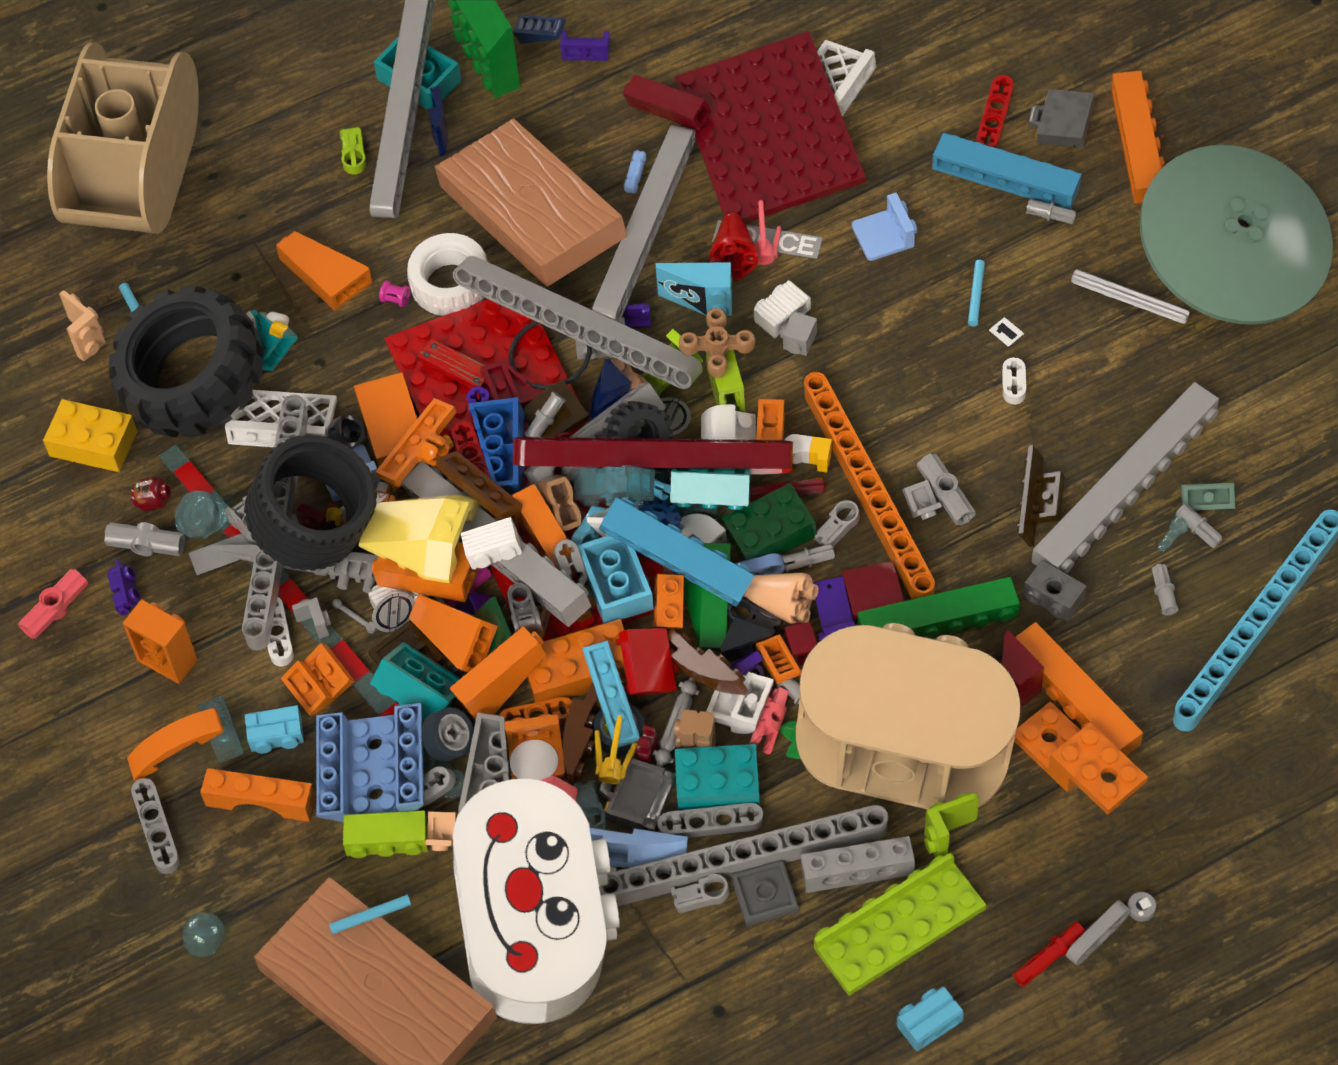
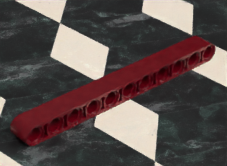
(652, 452)

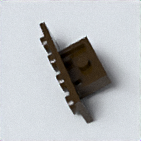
(1040, 496)

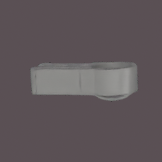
(835, 528)
(695, 897)

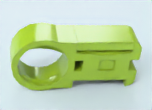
(352, 148)

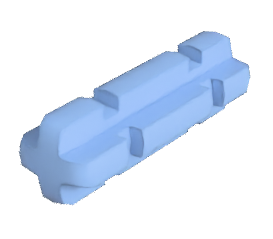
(635, 172)

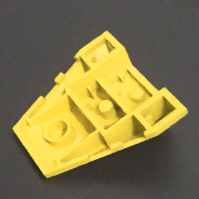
(420, 533)

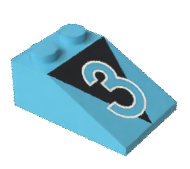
(696, 285)

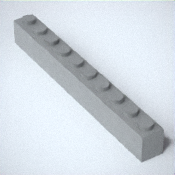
(1127, 479)
(548, 585)

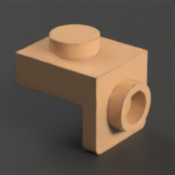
(440, 830)

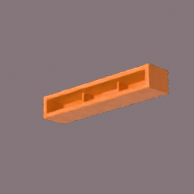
(1136, 130)
(1078, 692)

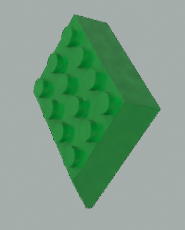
(487, 42)

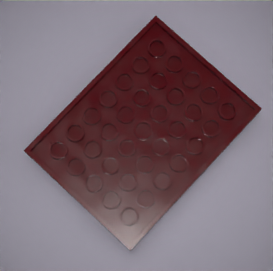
(772, 129)

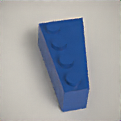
(496, 427)

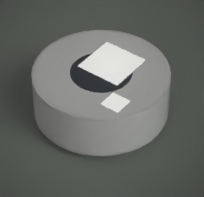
(1142, 906)

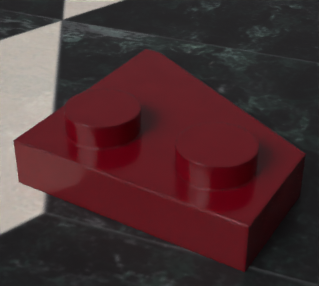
(505, 383)

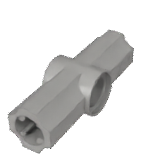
(953, 499)
(144, 539)

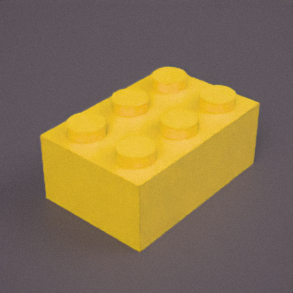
(90, 435)

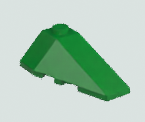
(707, 610)

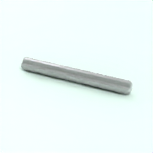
(1130, 296)

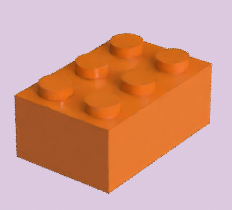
(160, 641)

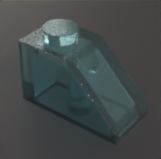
(227, 743)

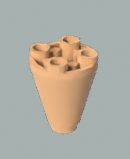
(783, 595)

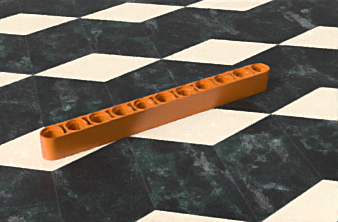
(867, 476)

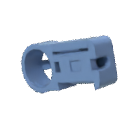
(765, 565)

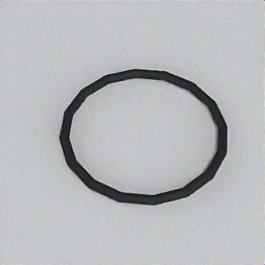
(538, 386)

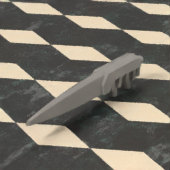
(353, 566)

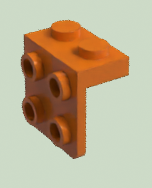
(543, 728)

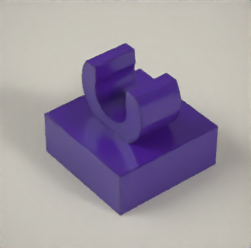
(748, 663)

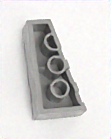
(487, 757)

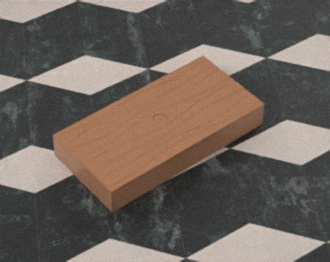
(531, 202)
(374, 984)

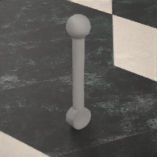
(337, 604)

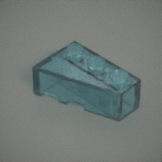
(605, 485)

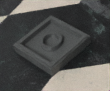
(764, 893)

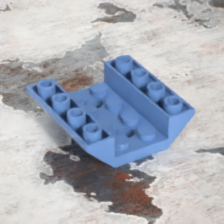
(352, 771)

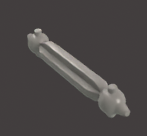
(668, 739)

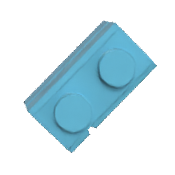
(274, 729)
(929, 1018)

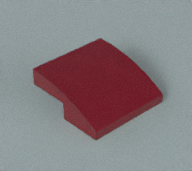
(872, 587)

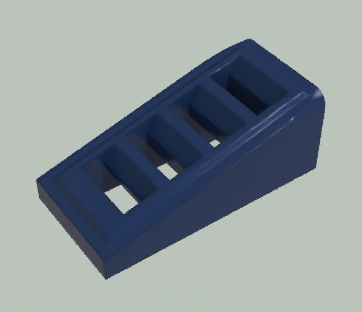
(536, 28)

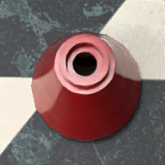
(734, 246)

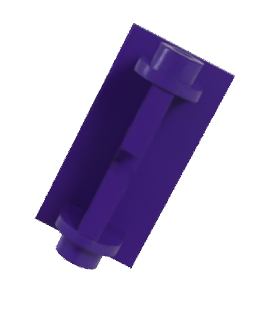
(637, 316)
(122, 579)

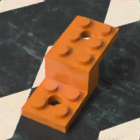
(1079, 757)

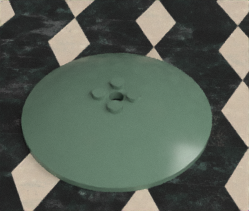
(1214, 262)

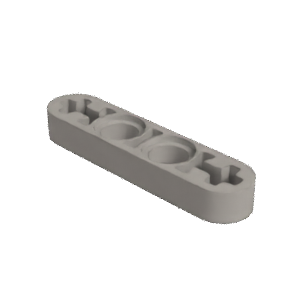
(709, 816)
(156, 825)

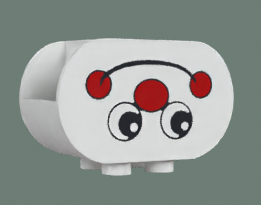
(531, 899)

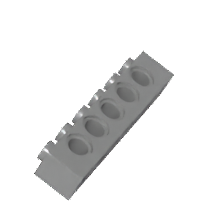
(643, 392)

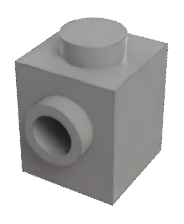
(799, 333)

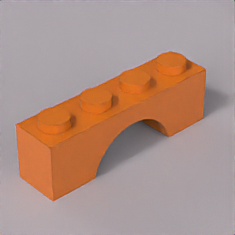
(286, 797)

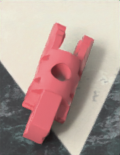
(771, 720)

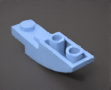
(640, 846)

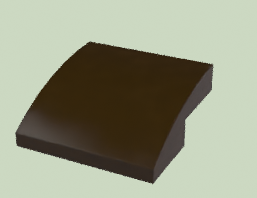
(567, 418)
(410, 635)

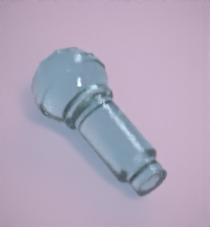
(1177, 527)

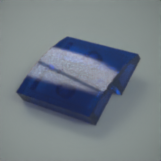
(438, 121)

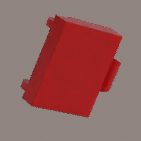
(647, 661)

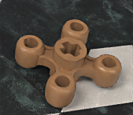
(716, 342)

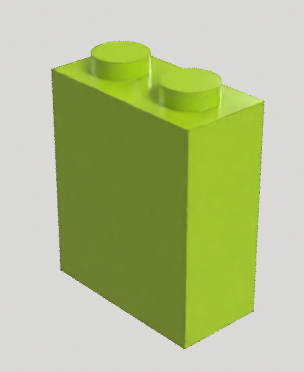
(730, 387)

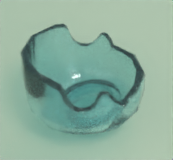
(203, 934)

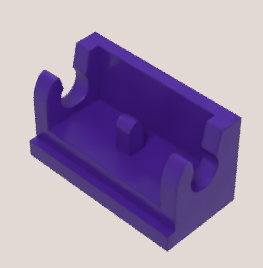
(585, 48)

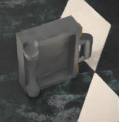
(1063, 118)
(640, 796)

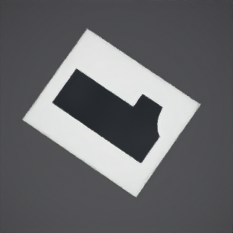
(1006, 331)

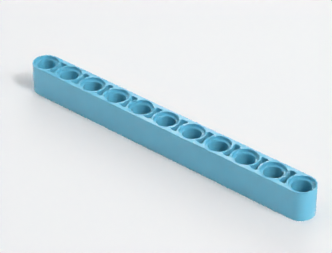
(1255, 629)

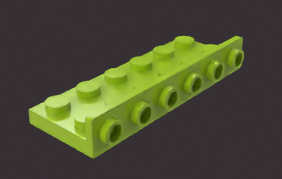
(898, 924)

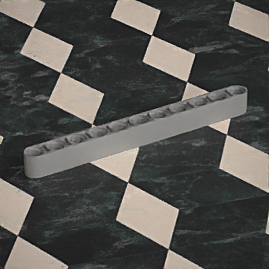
(401, 108)
(644, 222)
(578, 322)
(271, 575)
(754, 846)

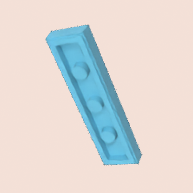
(610, 691)

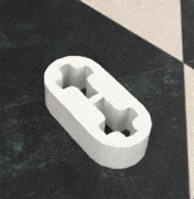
(1018, 381)

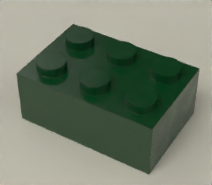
(770, 525)

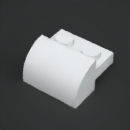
(726, 423)
(742, 711)

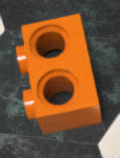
(770, 419)
(668, 602)

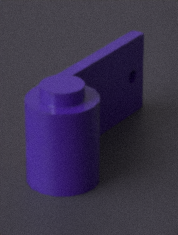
(833, 606)

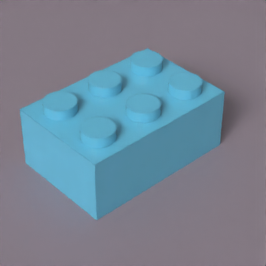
(615, 579)

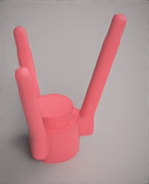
(766, 251)

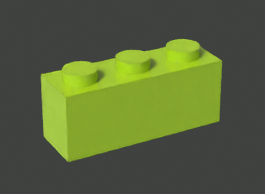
(385, 833)

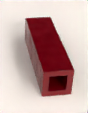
(667, 102)

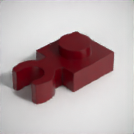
(647, 744)

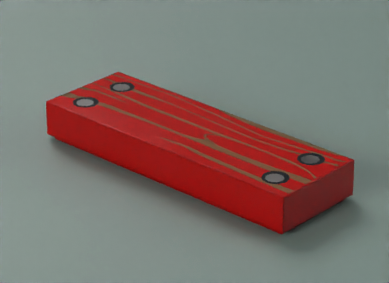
(452, 364)

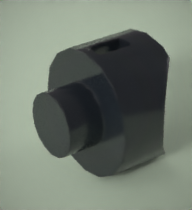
(346, 429)

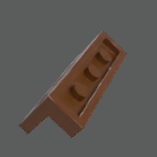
(480, 487)

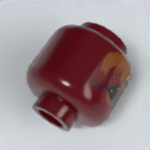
(150, 494)

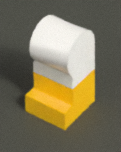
(811, 450)

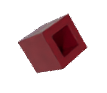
(800, 641)

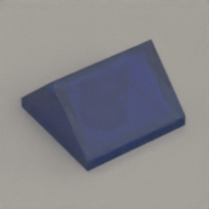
(609, 388)

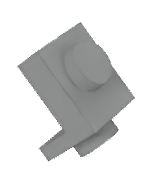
(921, 500)
(310, 609)

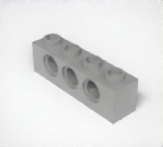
(857, 864)

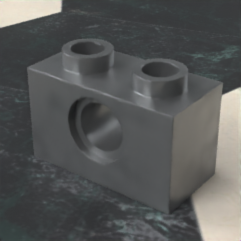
(1048, 578)

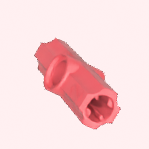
(43, 614)

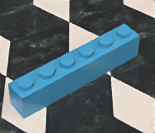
(1006, 171)
(676, 551)

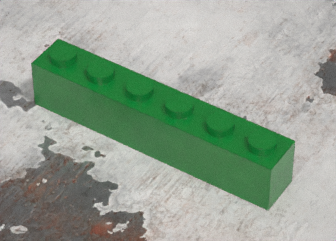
(949, 610)

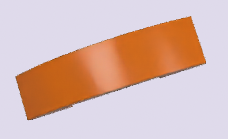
(173, 738)

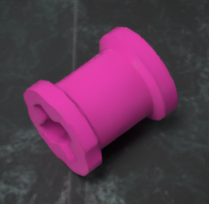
(395, 294)

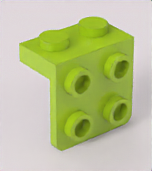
(945, 817)

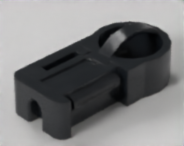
(757, 616)

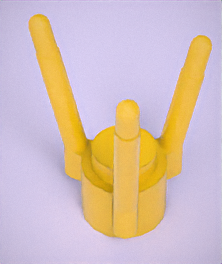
(610, 770)

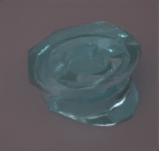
(199, 515)

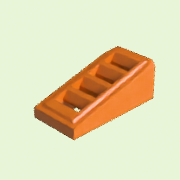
(772, 646)

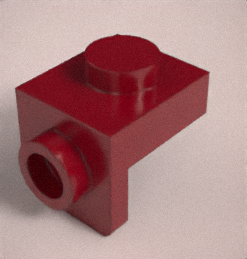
(313, 518)

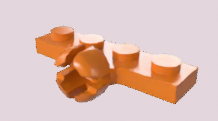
(419, 443)

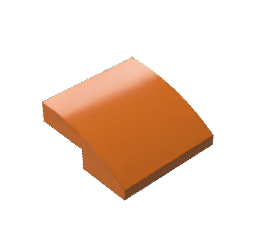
(317, 679)

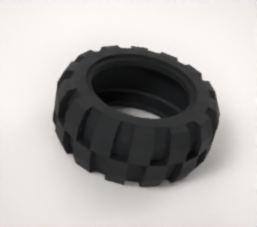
(162, 328)

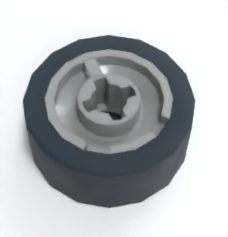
(440, 743)

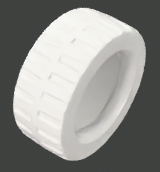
(433, 254)

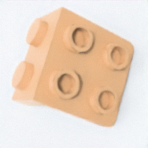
(85, 329)

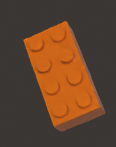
(564, 668)

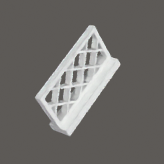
(855, 79)
(263, 433)

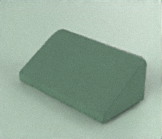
(1208, 496)

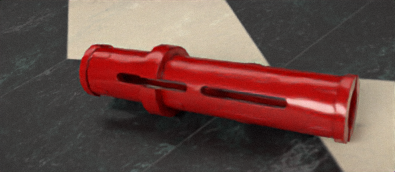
(1044, 958)

